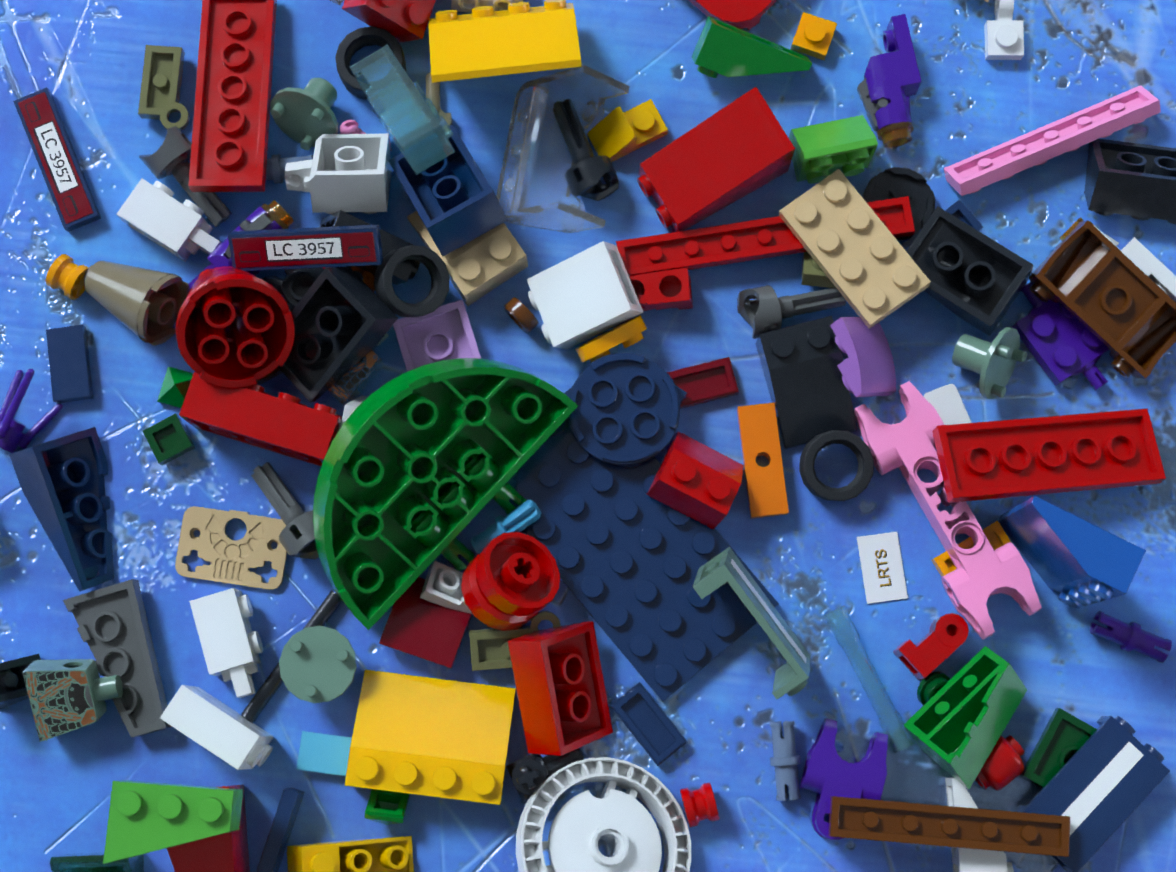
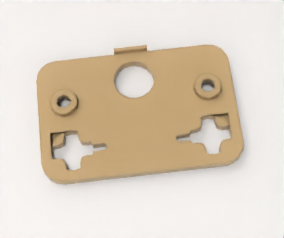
(230, 557)

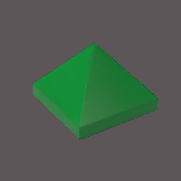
(174, 387)
(387, 806)

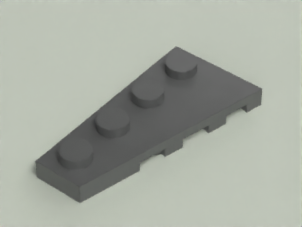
(121, 642)

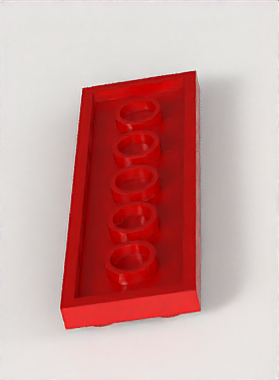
(233, 96)
(1048, 455)

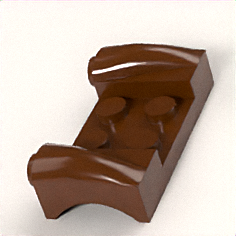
(1109, 299)

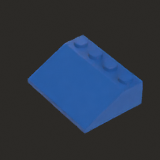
(1071, 553)

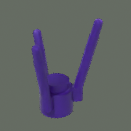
(11, 429)

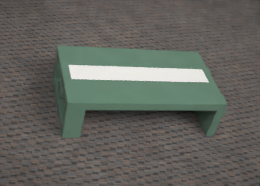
(728, 568)

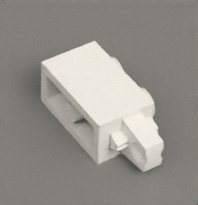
(167, 221)
(227, 638)

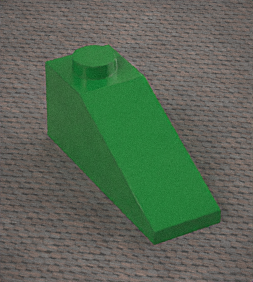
(739, 53)

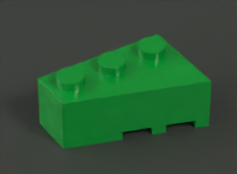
(968, 715)

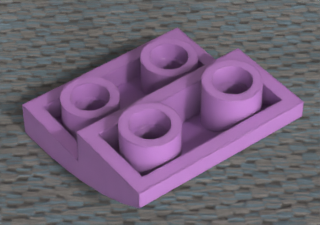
(869, 363)

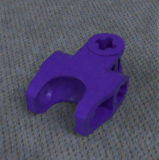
(832, 776)

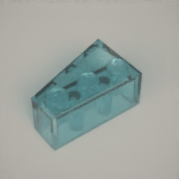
(403, 110)

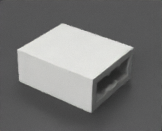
(583, 296)
(218, 728)

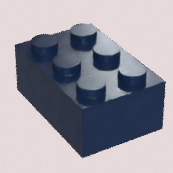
(451, 197)

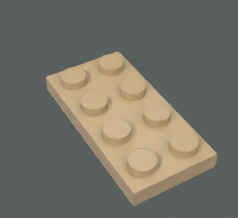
(854, 248)

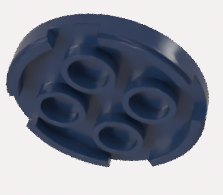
(624, 409)

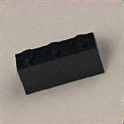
(1131, 180)

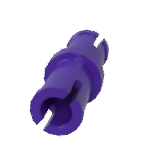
(1130, 636)

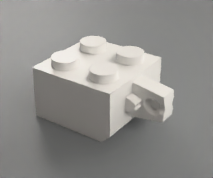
(345, 173)

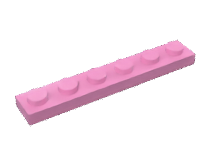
(1052, 140)

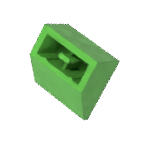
(832, 146)

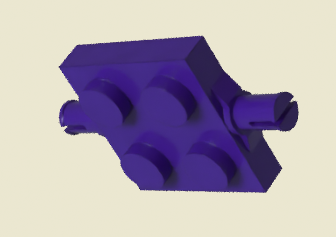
(1060, 341)

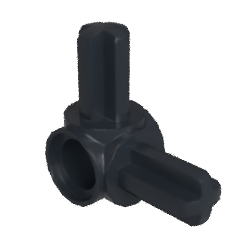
(535, 769)

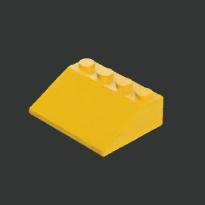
(503, 41)
(431, 737)

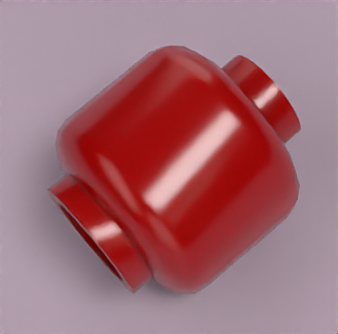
(1002, 764)

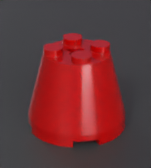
(234, 327)

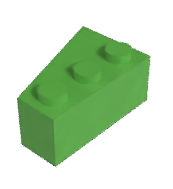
(165, 815)

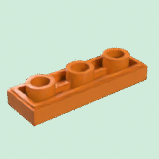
(761, 438)

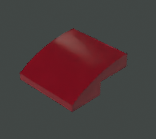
(425, 627)

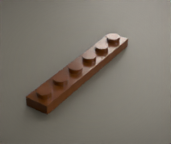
(949, 826)

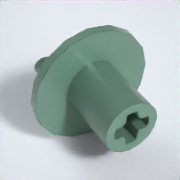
(306, 111)
(991, 360)
(317, 664)

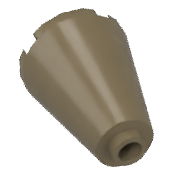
(138, 298)

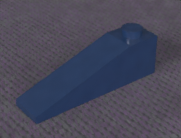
(68, 496)

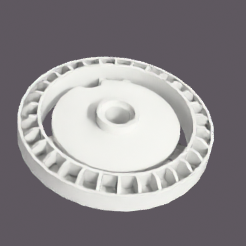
(613, 817)

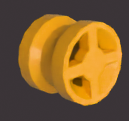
(67, 276)

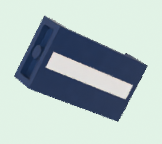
(1099, 788)

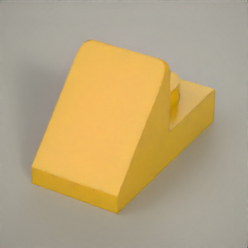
(627, 131)

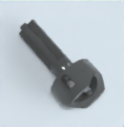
(173, 159)
(768, 310)
(299, 531)

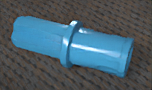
(513, 522)

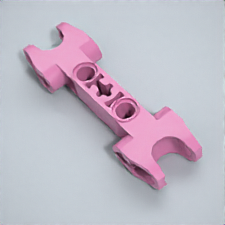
(978, 569)

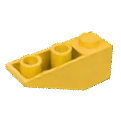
(363, 855)

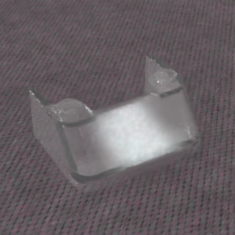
(536, 155)

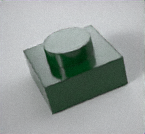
(168, 439)

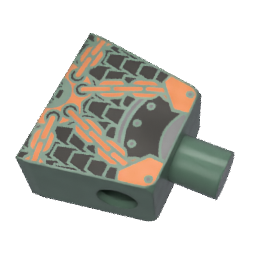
(68, 694)

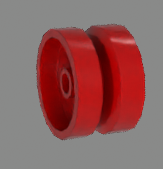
(510, 581)

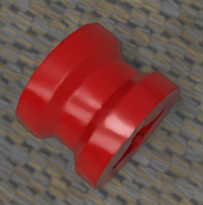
(699, 804)

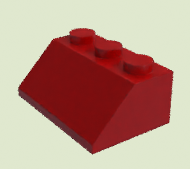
(560, 688)

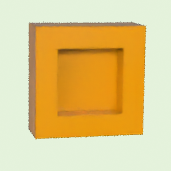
(813, 36)

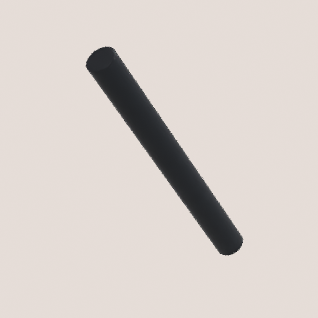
(274, 680)

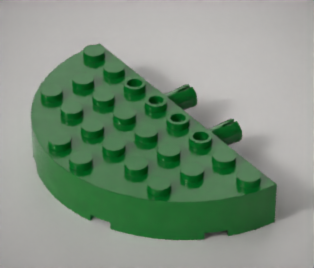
(420, 468)

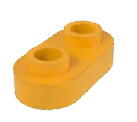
(625, 333)

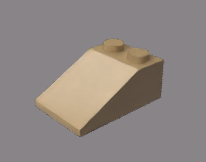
(479, 263)

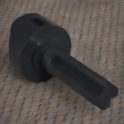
(587, 170)

